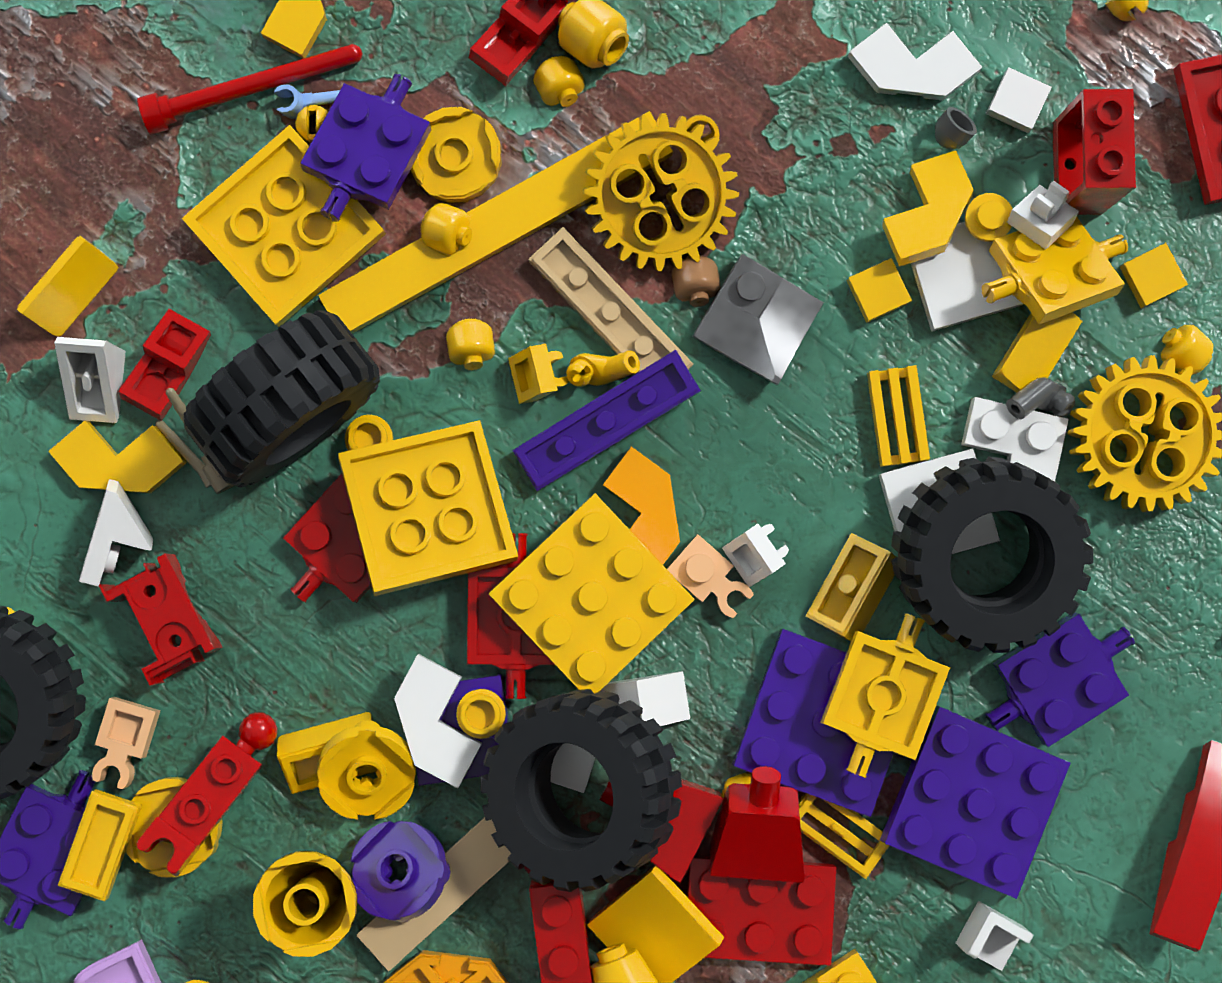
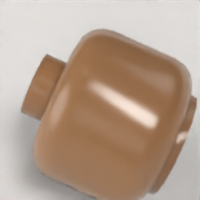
(696, 281)

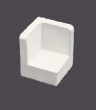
(991, 936)

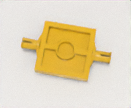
(1059, 278)
(885, 695)

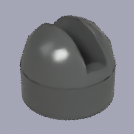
(954, 129)

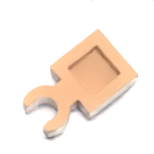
(704, 571)
(125, 733)

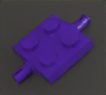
(365, 147)
(1061, 680)
(38, 846)

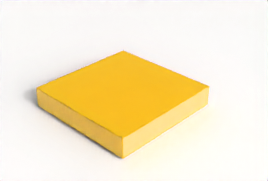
(659, 924)

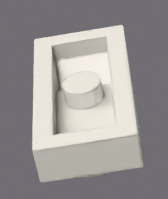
(118, 523)

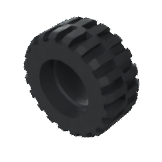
(281, 398)
(1041, 588)
(44, 698)
(524, 802)

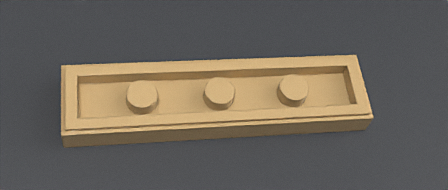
(601, 300)
(472, 864)

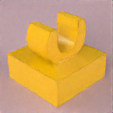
(534, 373)

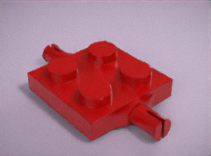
(330, 546)
(493, 634)

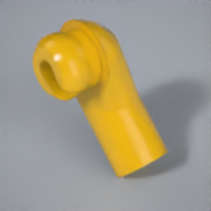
(600, 369)

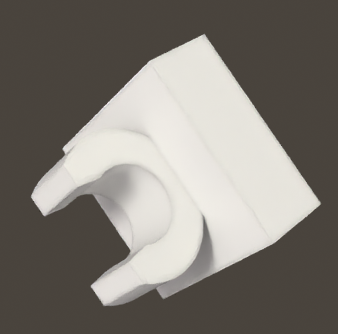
(1044, 214)
(755, 554)

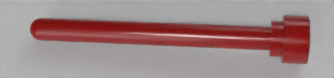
(161, 111)

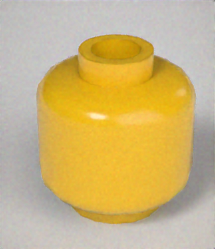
(593, 32)

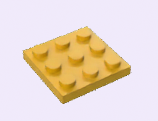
(271, 230)
(427, 507)
(591, 596)

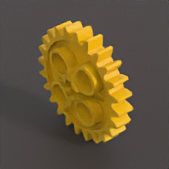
(698, 170)
(1188, 448)

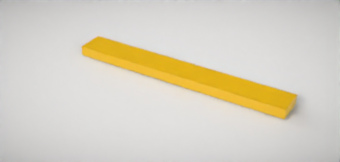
(494, 228)

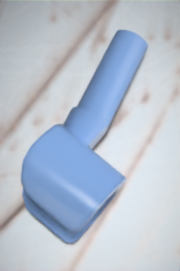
(302, 99)

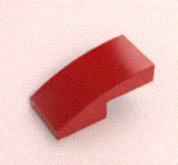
(167, 363)

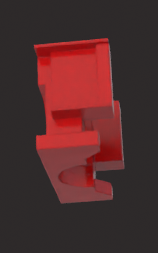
(165, 617)

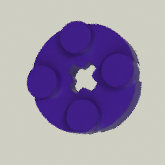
(425, 871)

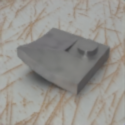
(758, 319)

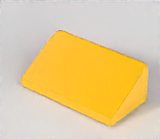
(68, 287)
(1036, 350)
(853, 588)
(301, 750)

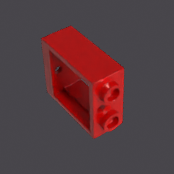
(1100, 141)

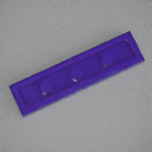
(606, 420)

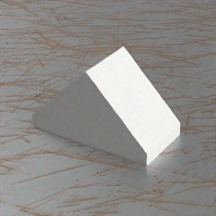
(91, 378)
(659, 696)

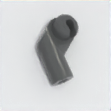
(1041, 394)

